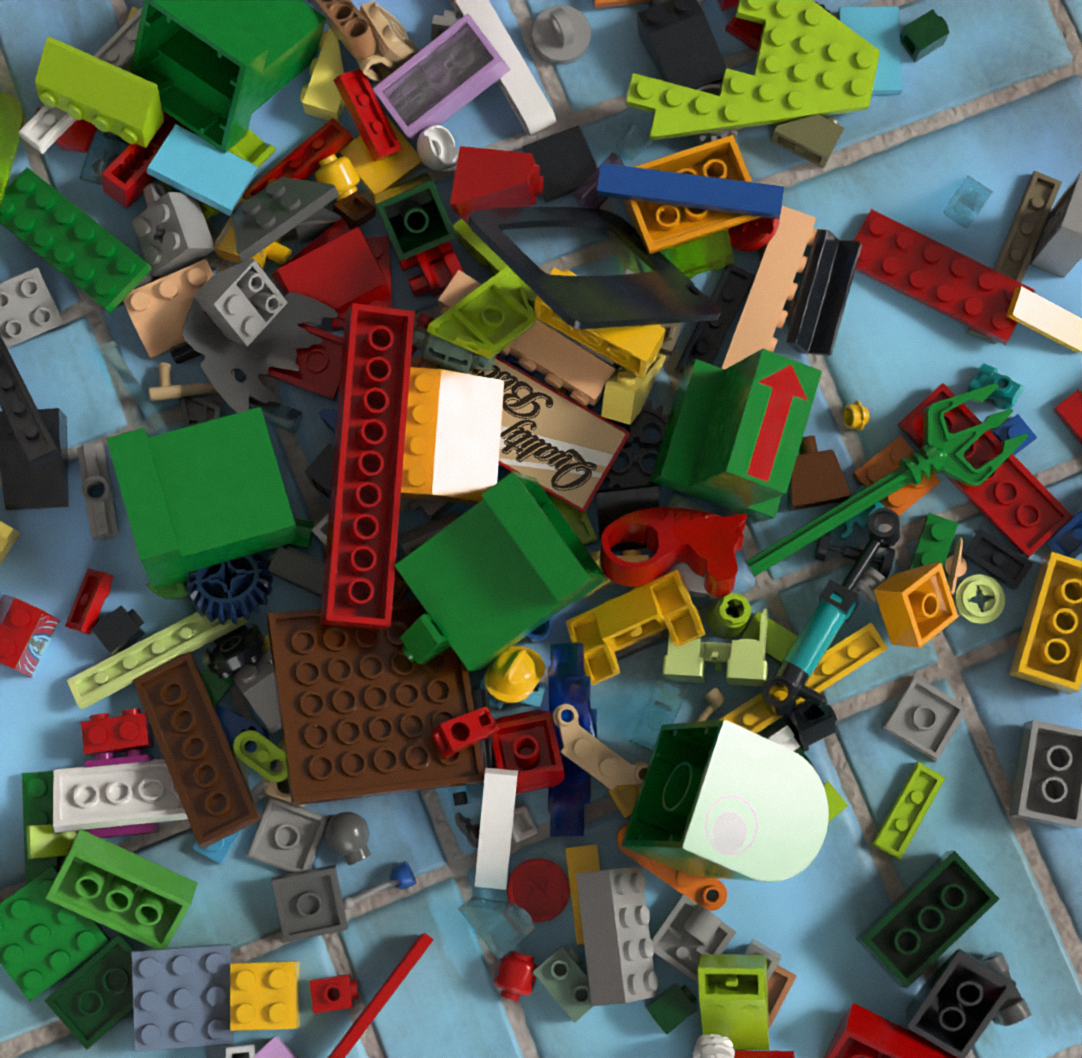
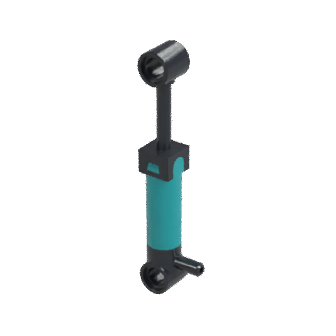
(835, 606)

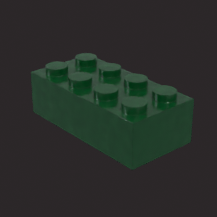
(927, 918)

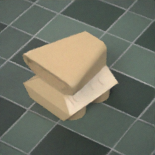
(392, 42)

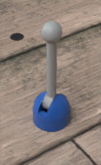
(400, 877)

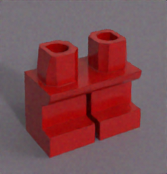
(436, 268)

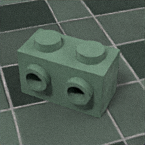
(566, 982)

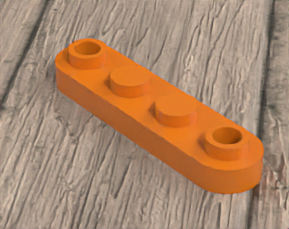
(691, 886)

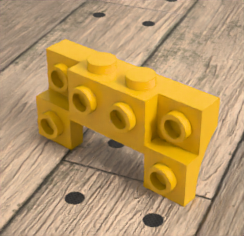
(632, 618)

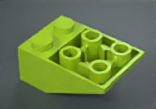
(735, 999)

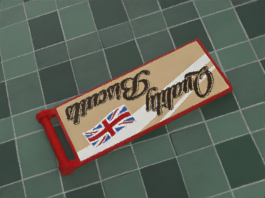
(549, 434)

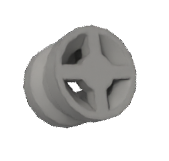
(868, 582)

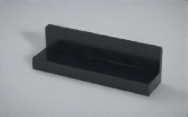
(823, 294)

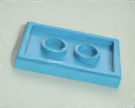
(882, 30)
(202, 170)

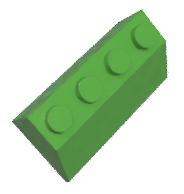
(122, 890)

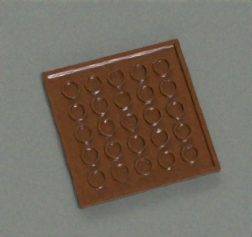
(362, 711)

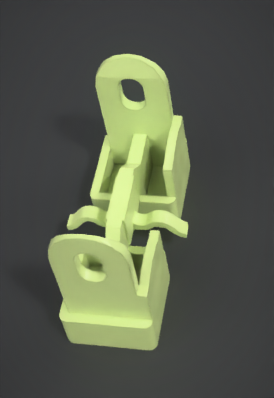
(743, 657)

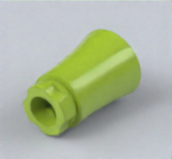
(725, 625)

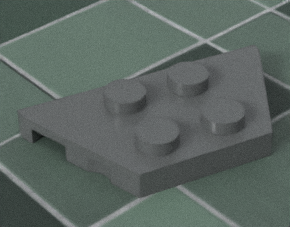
(276, 212)

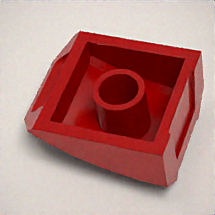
(529, 746)

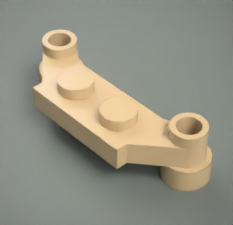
(592, 754)

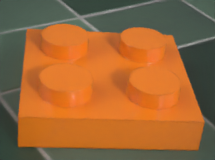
(888, 461)

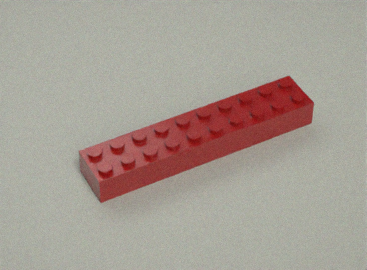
(367, 467)

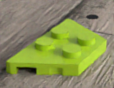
(488, 316)

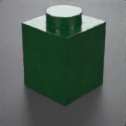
(924, 35)
(672, 1007)

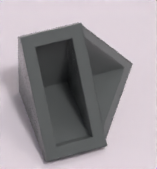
(316, 225)

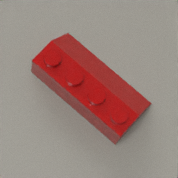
(872, 1036)

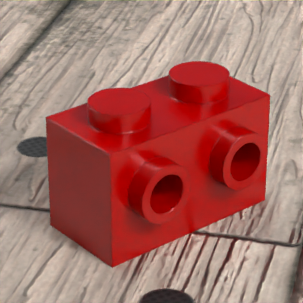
(117, 734)

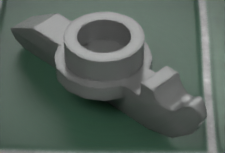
(468, 829)

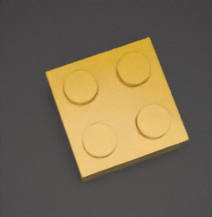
(264, 995)

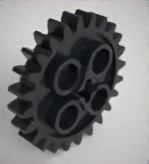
(635, 473)

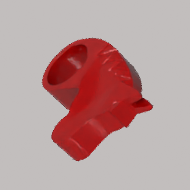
(676, 537)

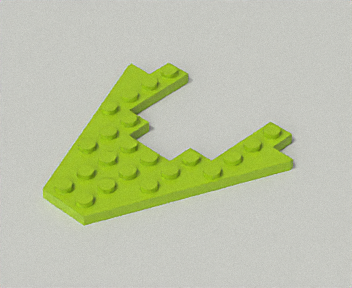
(801, 69)

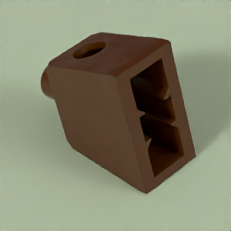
(816, 478)

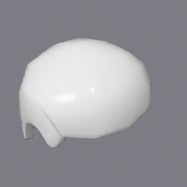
(437, 148)

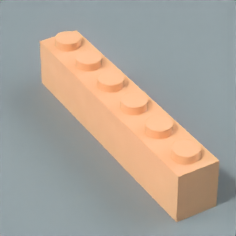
(772, 286)
(545, 351)

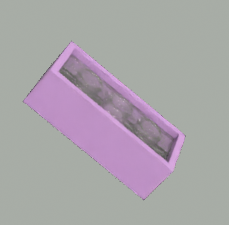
(441, 78)

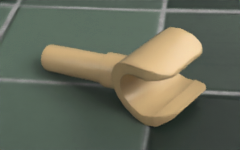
(715, 700)

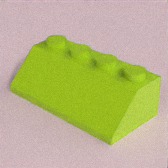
(98, 93)

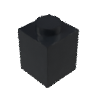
(119, 629)

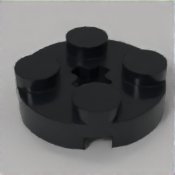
(235, 650)

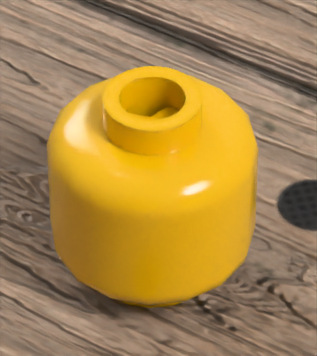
(339, 173)

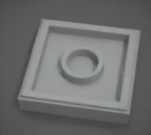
(924, 718)
(287, 836)

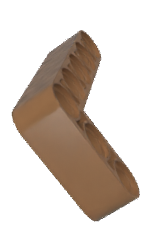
(348, 26)

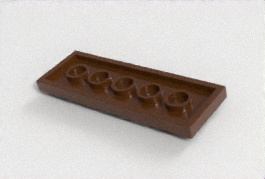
(196, 750)

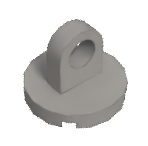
(561, 34)

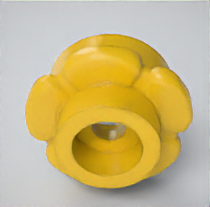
(855, 416)

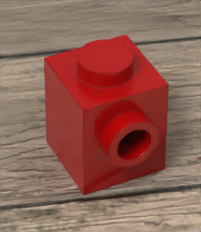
(333, 993)

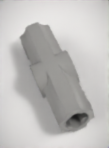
(100, 510)

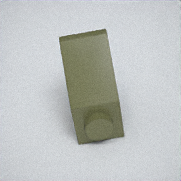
(809, 137)

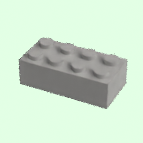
(616, 936)

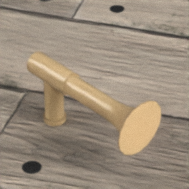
(167, 391)

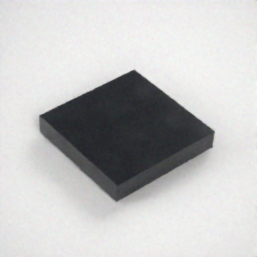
(562, 162)
(621, 501)

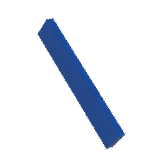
(690, 191)

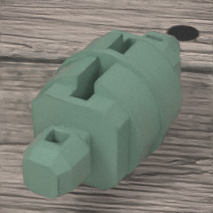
(448, 354)

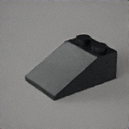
(681, 43)
(42, 485)
(958, 1003)

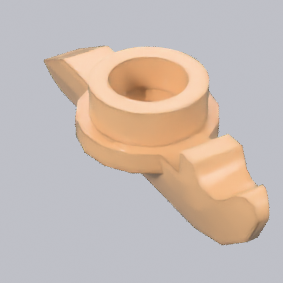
(955, 565)

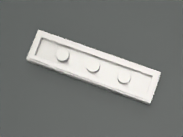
(496, 828)

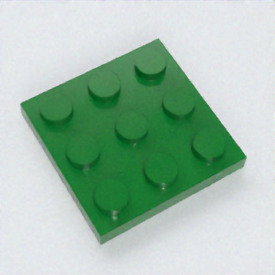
(42, 938)

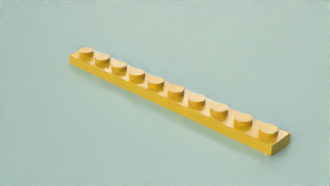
(755, 716)

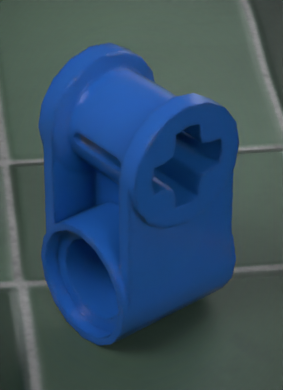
(235, 724)

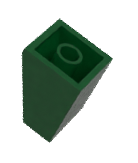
(414, 216)

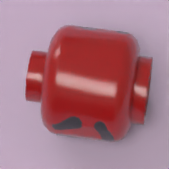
(515, 975)

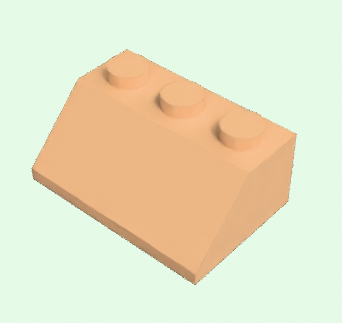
(163, 305)

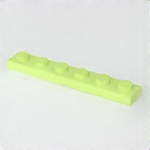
(146, 656)

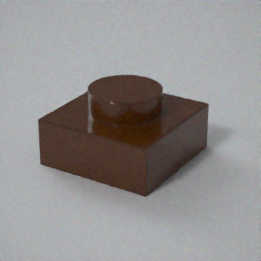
(355, 210)

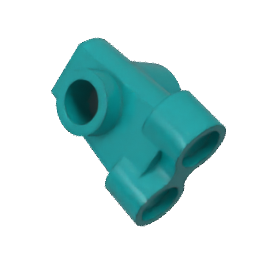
(1007, 392)

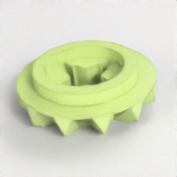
(987, 587)

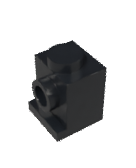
(811, 723)

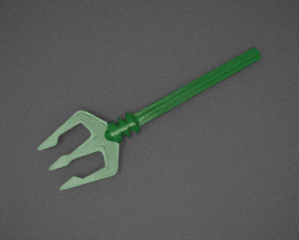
(940, 453)

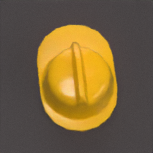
(514, 674)

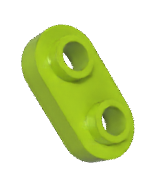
(263, 756)

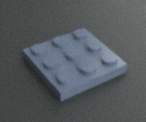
(181, 997)

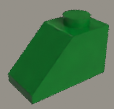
(423, 640)

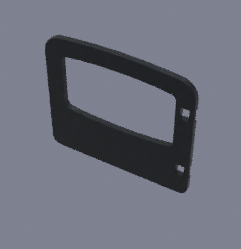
(596, 301)

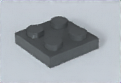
(309, 903)

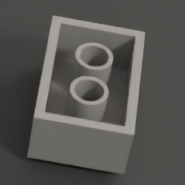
(1049, 775)

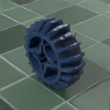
(248, 588)

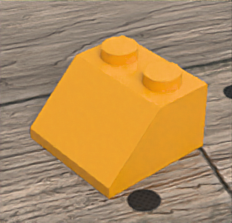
(916, 605)

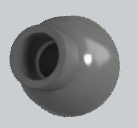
(348, 836)

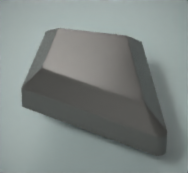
(198, 410)

